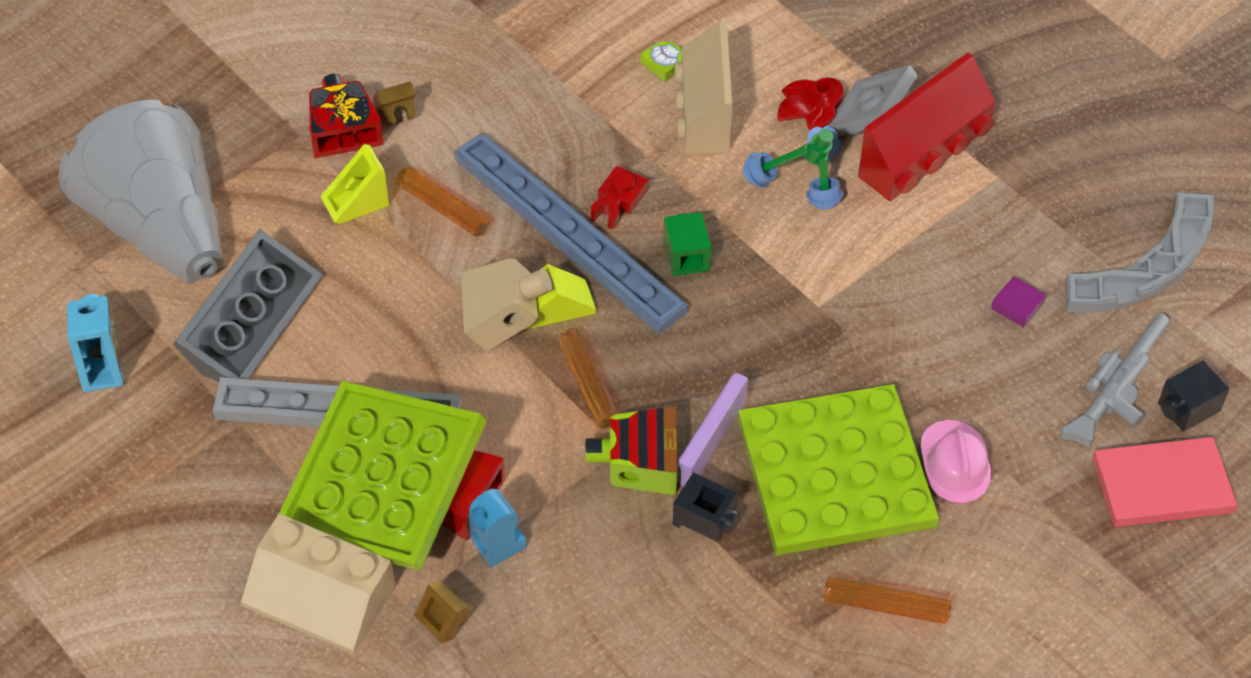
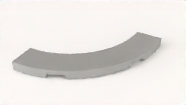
(1153, 270)

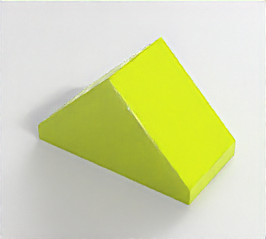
(357, 188)
(566, 300)

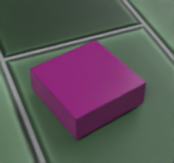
(1018, 301)

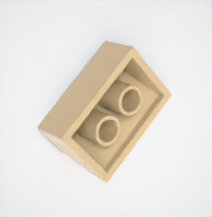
(705, 92)
(317, 583)

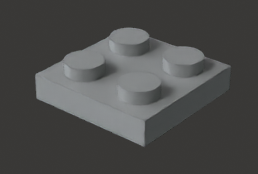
(872, 98)

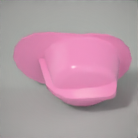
(955, 461)

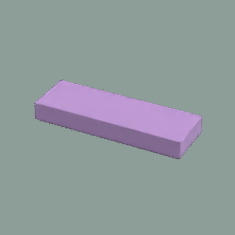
(713, 428)

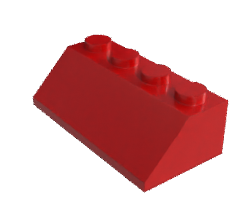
(926, 129)

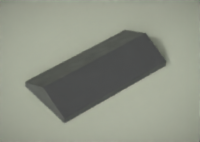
(247, 310)

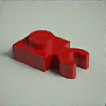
(619, 192)

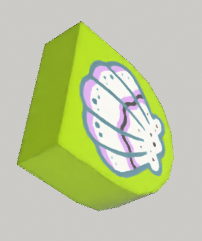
(661, 59)

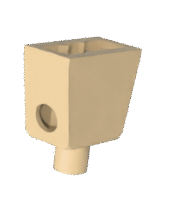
(500, 300)

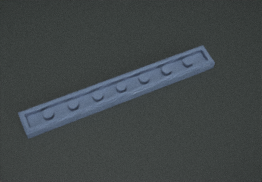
(571, 233)

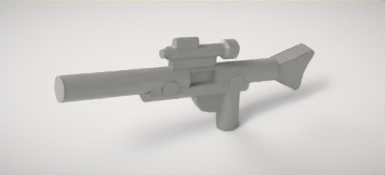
(1119, 392)

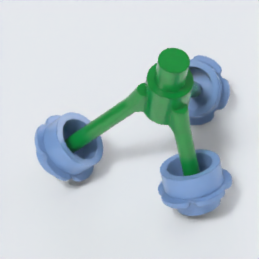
(818, 150)

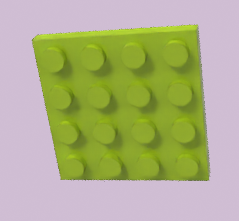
(836, 469)
(384, 471)

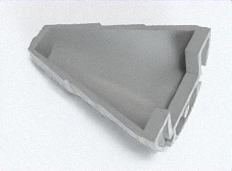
(149, 184)

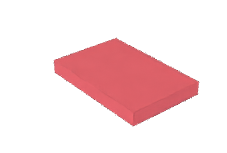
(1164, 482)

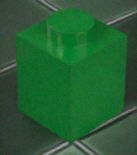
(687, 244)

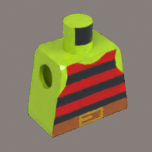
(639, 450)

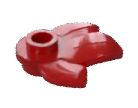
(811, 100)

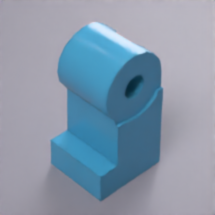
(495, 527)

